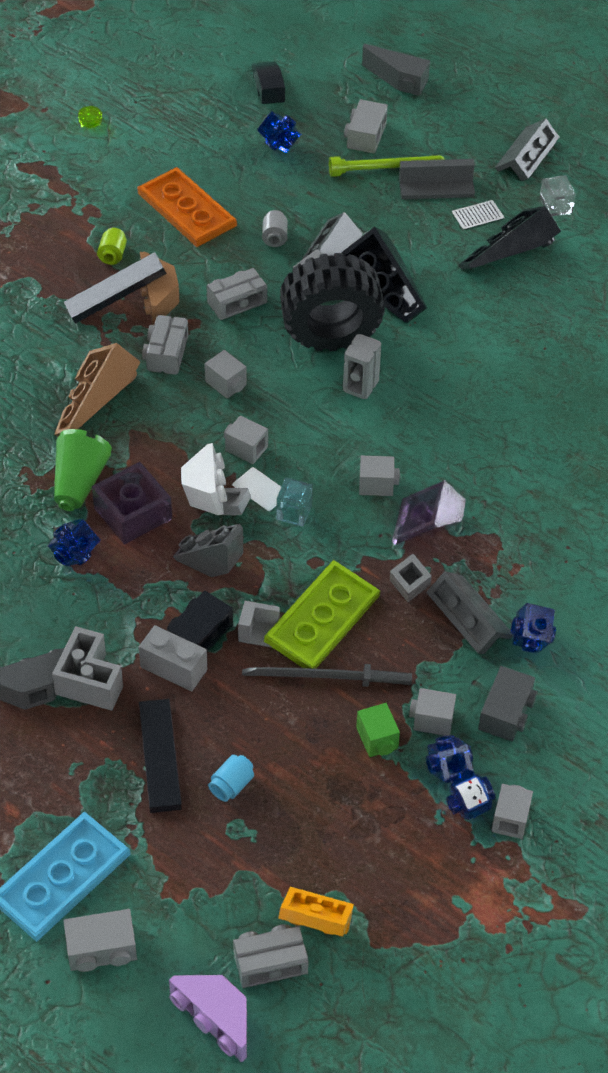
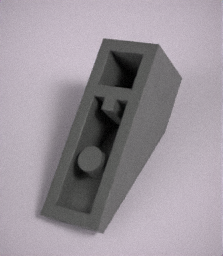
(397, 69)

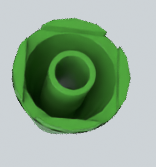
(78, 466)

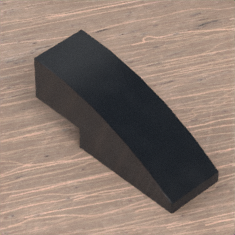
(269, 82)

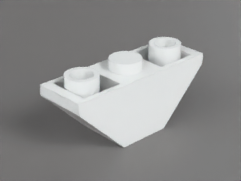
(204, 480)

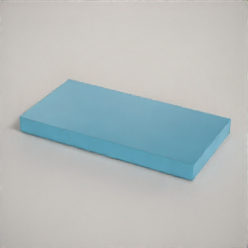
(61, 875)

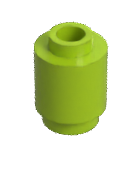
(112, 246)

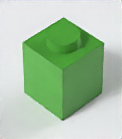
(378, 730)

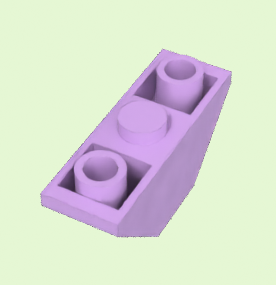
(216, 1009)

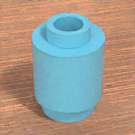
(231, 777)

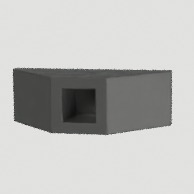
(212, 551)
(29, 680)

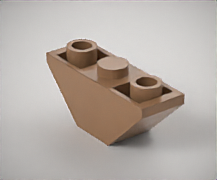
(161, 293)

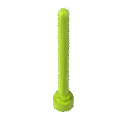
(339, 166)

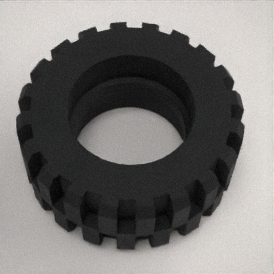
(329, 280)

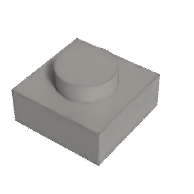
(236, 501)

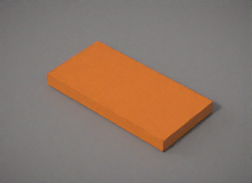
(187, 206)

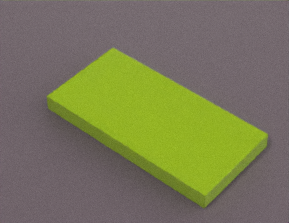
(322, 616)

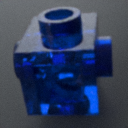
(279, 131)
(73, 543)
(533, 628)
(458, 761)

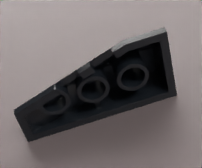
(522, 233)
(396, 283)

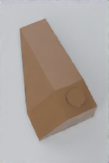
(99, 379)

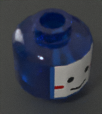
(470, 796)

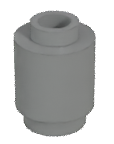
(274, 229)

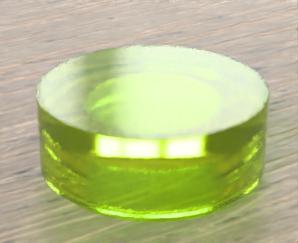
(90, 116)

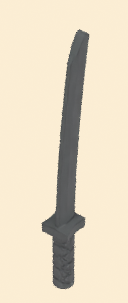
(366, 675)

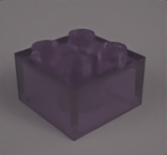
(132, 502)

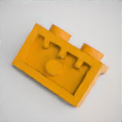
(316, 912)

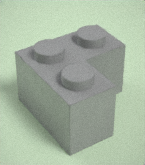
(84, 674)

